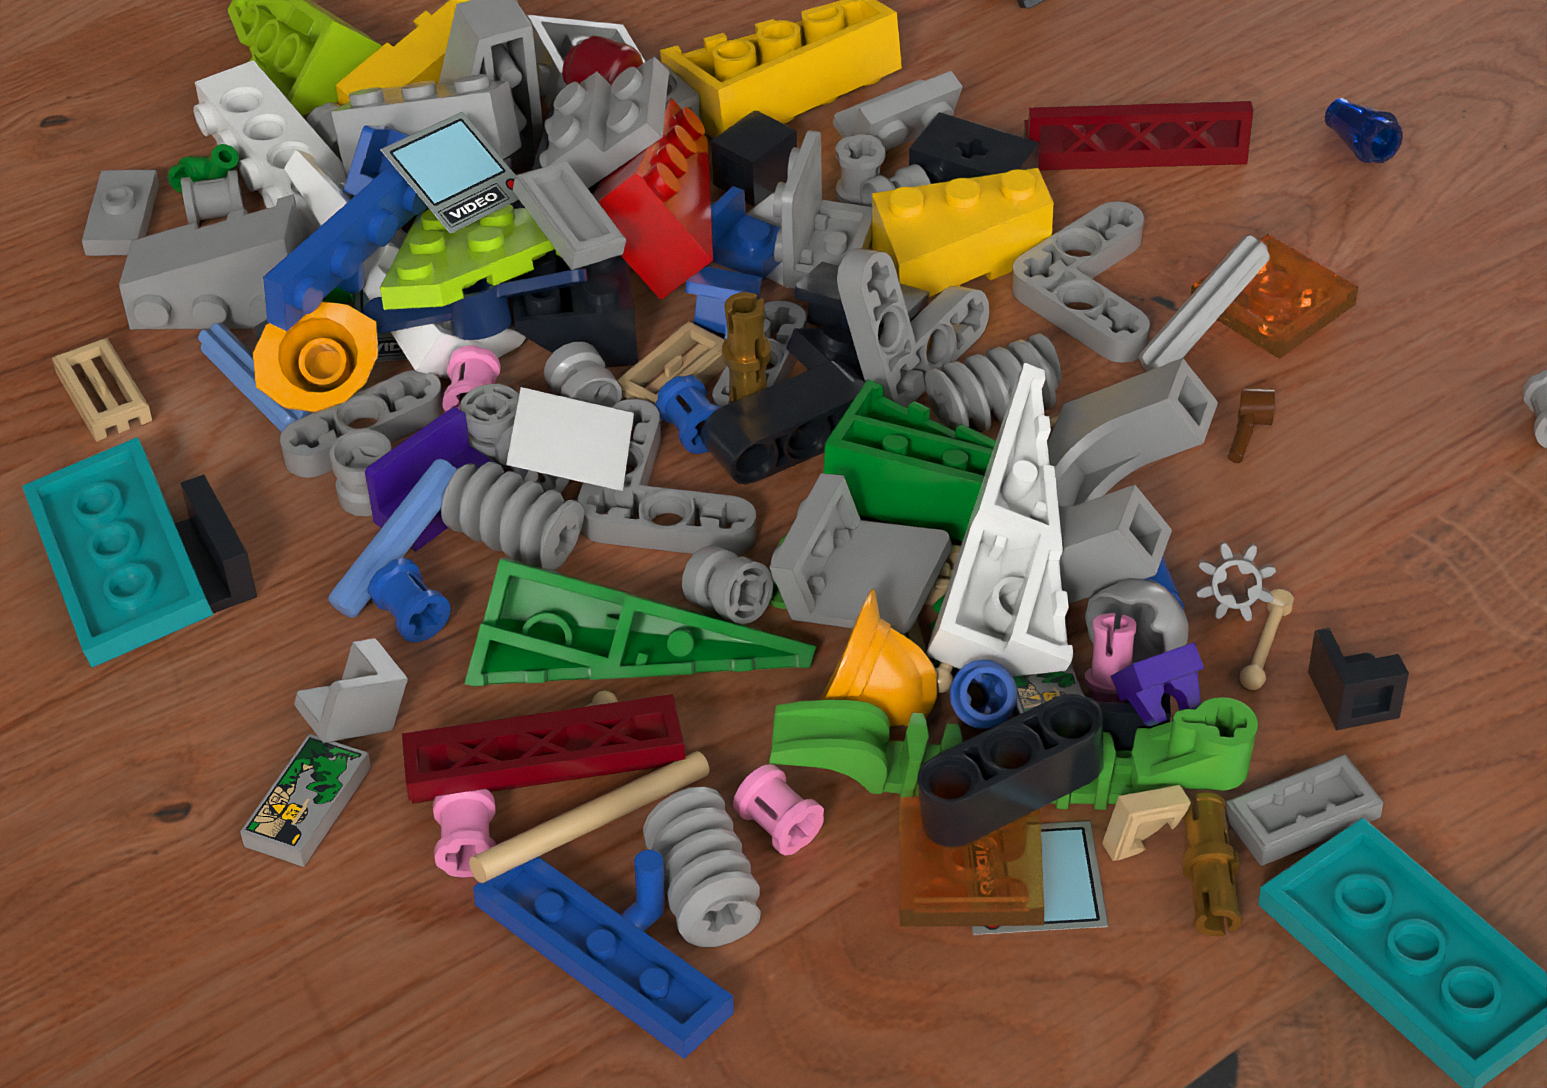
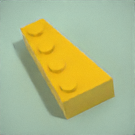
(789, 63)

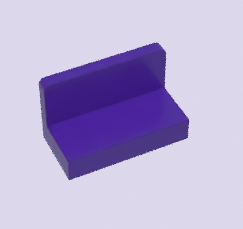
(400, 469)

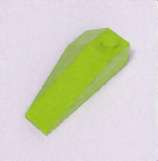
(300, 47)

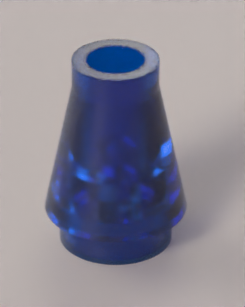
(1367, 131)

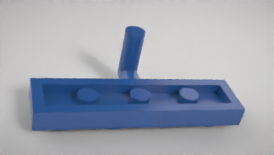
(338, 249)
(611, 949)

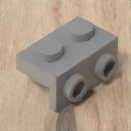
(901, 112)

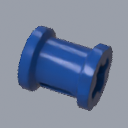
(687, 417)
(401, 591)

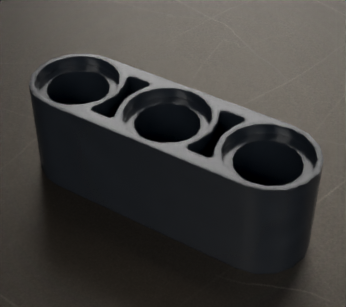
(780, 422)
(1011, 770)

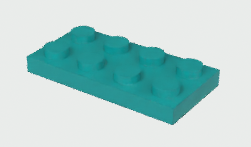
(116, 552)
(1413, 953)

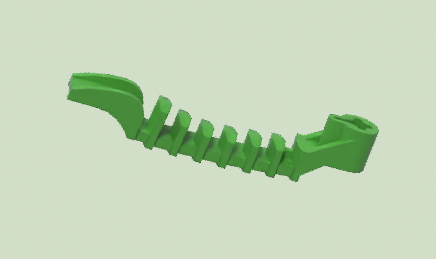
(1195, 750)

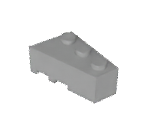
(499, 42)
(208, 272)

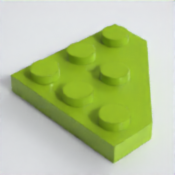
(438, 265)

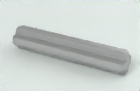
(1206, 303)

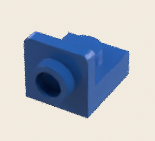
(742, 240)

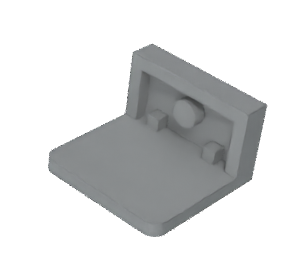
(814, 227)
(837, 558)

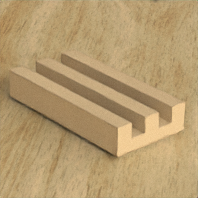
(702, 361)
(114, 414)

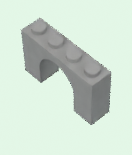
(1101, 443)

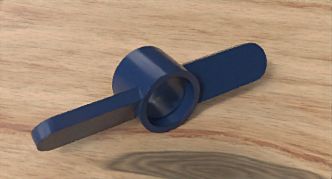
(481, 311)

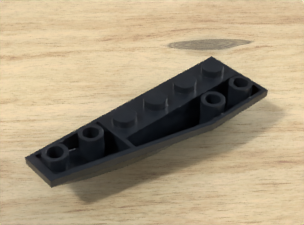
(587, 312)

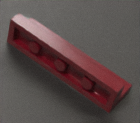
(1141, 135)
(542, 748)

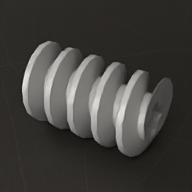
(987, 382)
(512, 515)
(703, 867)

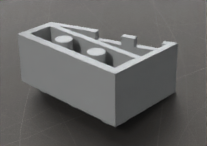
(425, 104)

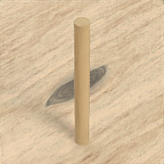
(587, 817)

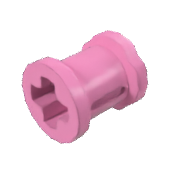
(480, 369)
(778, 809)
(463, 829)

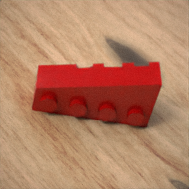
(664, 203)

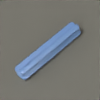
(238, 365)
(393, 538)

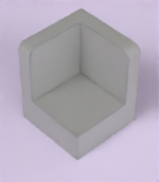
(359, 703)

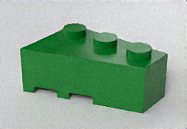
(906, 464)

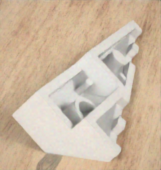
(425, 346)
(1007, 577)

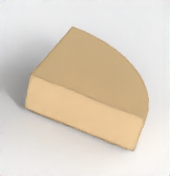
(1140, 816)

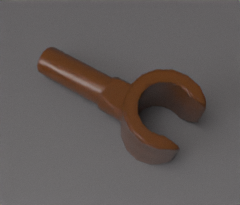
(1255, 408)

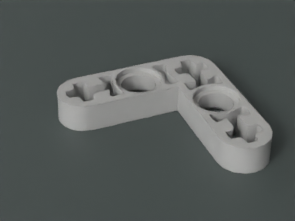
(1051, 279)
(899, 359)
(622, 528)

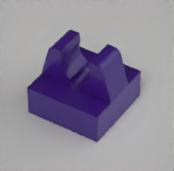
(1169, 673)

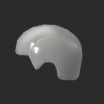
(1158, 615)

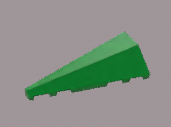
(574, 629)

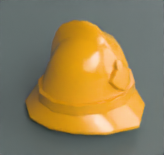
(317, 359)
(883, 669)

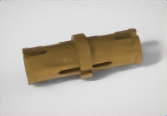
(746, 347)
(1211, 865)

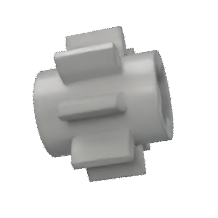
(1252, 586)

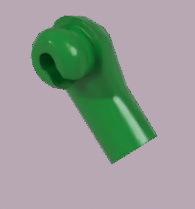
(200, 168)

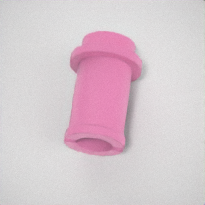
(1110, 654)

